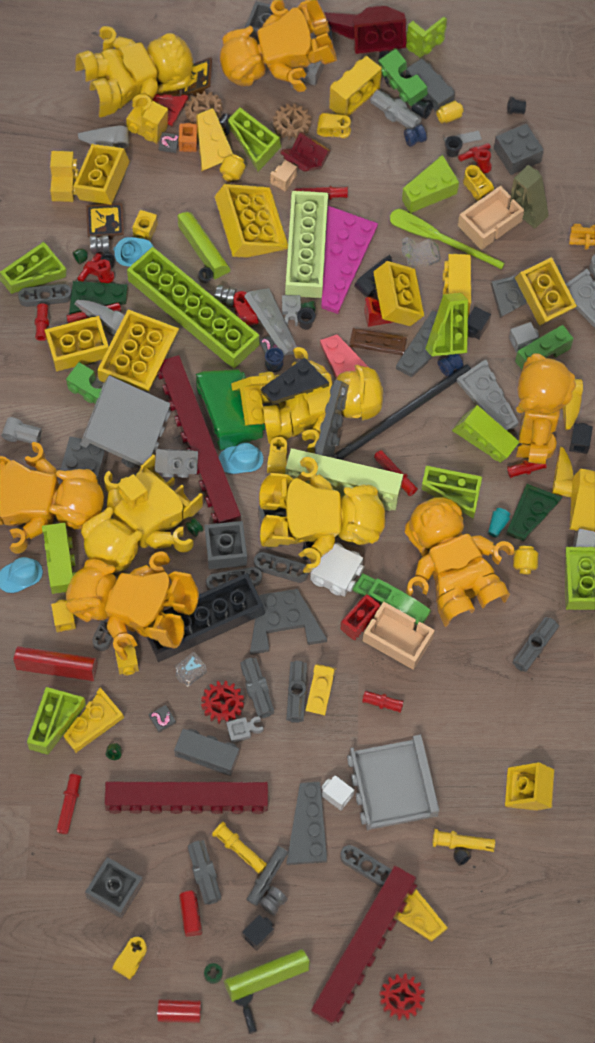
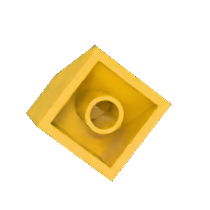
(529, 787)

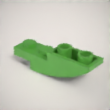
(384, 592)

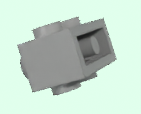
(176, 462)

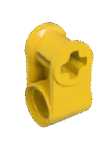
(331, 125)
(479, 185)
(277, 458)
(128, 960)

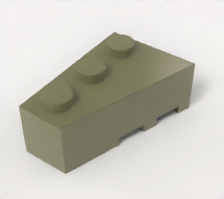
(530, 195)

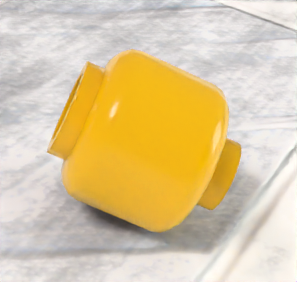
(232, 168)
(525, 559)

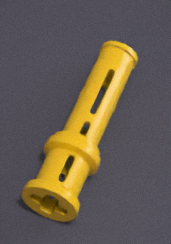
(454, 840)
(233, 842)

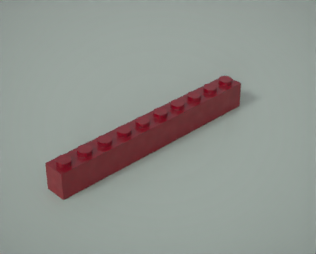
(198, 439)

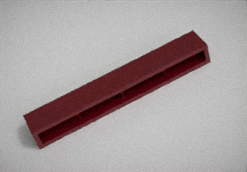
(186, 797)
(364, 945)

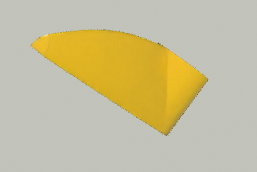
(572, 409)
(563, 475)

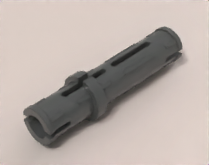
(262, 884)

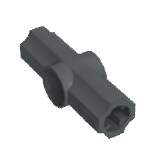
(541, 635)
(297, 680)
(257, 688)
(204, 872)

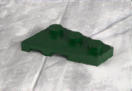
(97, 292)
(531, 511)

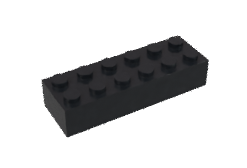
(215, 614)

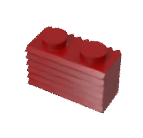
(359, 617)

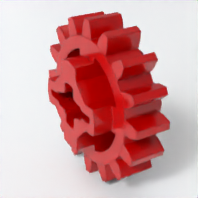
(230, 700)
(410, 998)

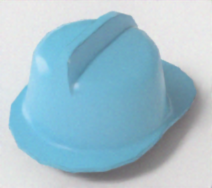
(130, 250)
(241, 458)
(20, 575)

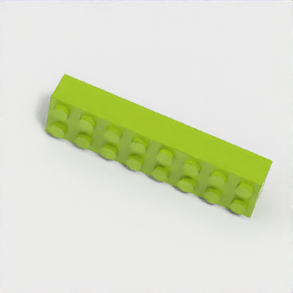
(193, 307)

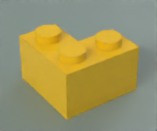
(150, 124)
(64, 174)

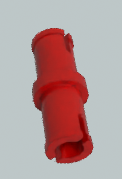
(41, 322)
(524, 468)
(383, 701)

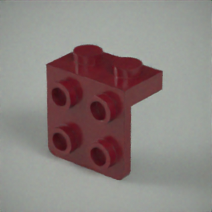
(306, 153)

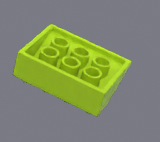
(580, 578)

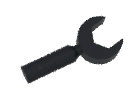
(244, 1002)

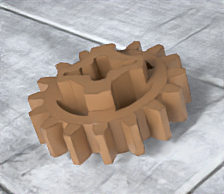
(201, 104)
(283, 120)

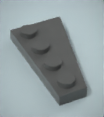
(509, 295)
(416, 355)
(333, 420)
(308, 832)

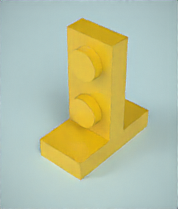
(251, 398)
(320, 689)

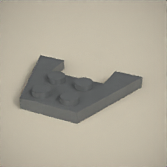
(284, 612)

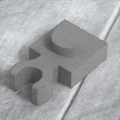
(290, 306)
(241, 729)

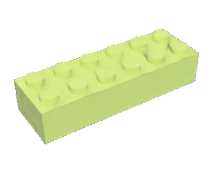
(306, 244)
(349, 474)

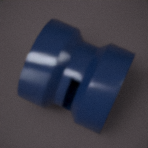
(415, 135)
(276, 356)
(449, 364)

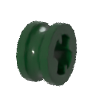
(194, 527)
(218, 976)

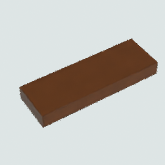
(378, 341)

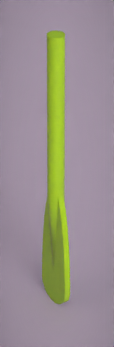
(419, 227)

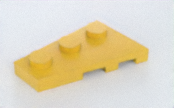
(212, 140)
(94, 721)
(421, 918)

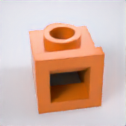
(188, 137)

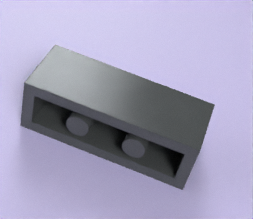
(438, 91)
(207, 751)

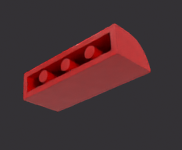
(55, 663)

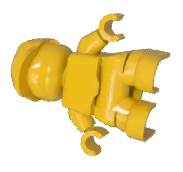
(308, 410)

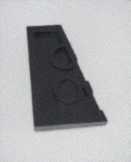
(296, 380)

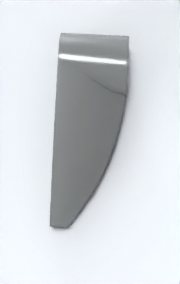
(110, 136)
(109, 319)

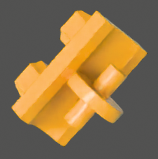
(582, 236)

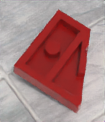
(174, 104)

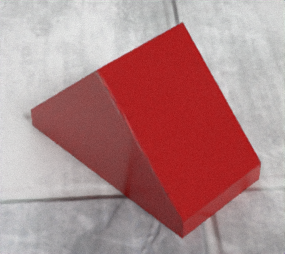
(373, 313)

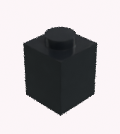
(478, 322)
(580, 438)
(258, 931)

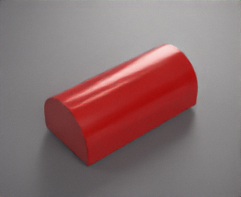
(190, 914)
(179, 1011)

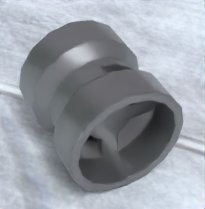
(99, 244)
(225, 295)
(273, 900)

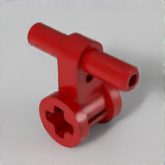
(480, 156)
(98, 268)

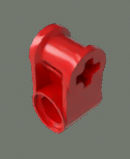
(244, 310)

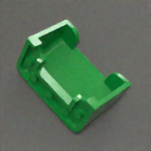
(226, 407)

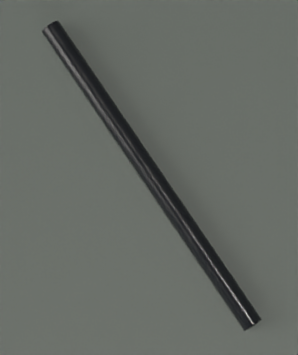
(401, 413)

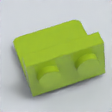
(422, 41)

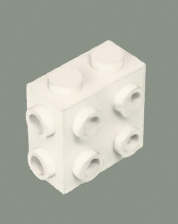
(338, 570)

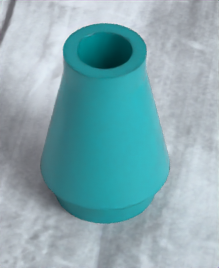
(498, 521)

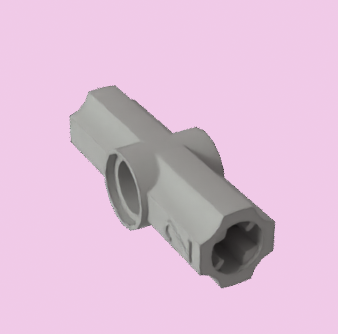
(395, 109)

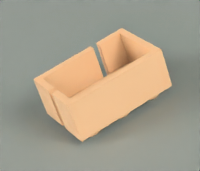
(490, 217)
(396, 635)

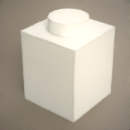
(337, 792)

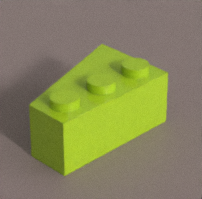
(256, 139)
(430, 186)
(33, 269)
(450, 326)
(486, 434)
(453, 485)
(58, 556)
(53, 719)

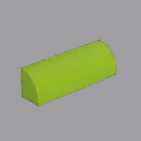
(202, 244)
(267, 975)

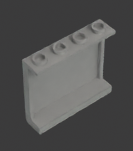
(126, 421)
(393, 784)

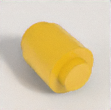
(449, 112)

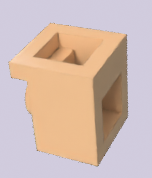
(284, 175)

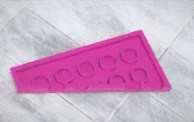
(345, 249)

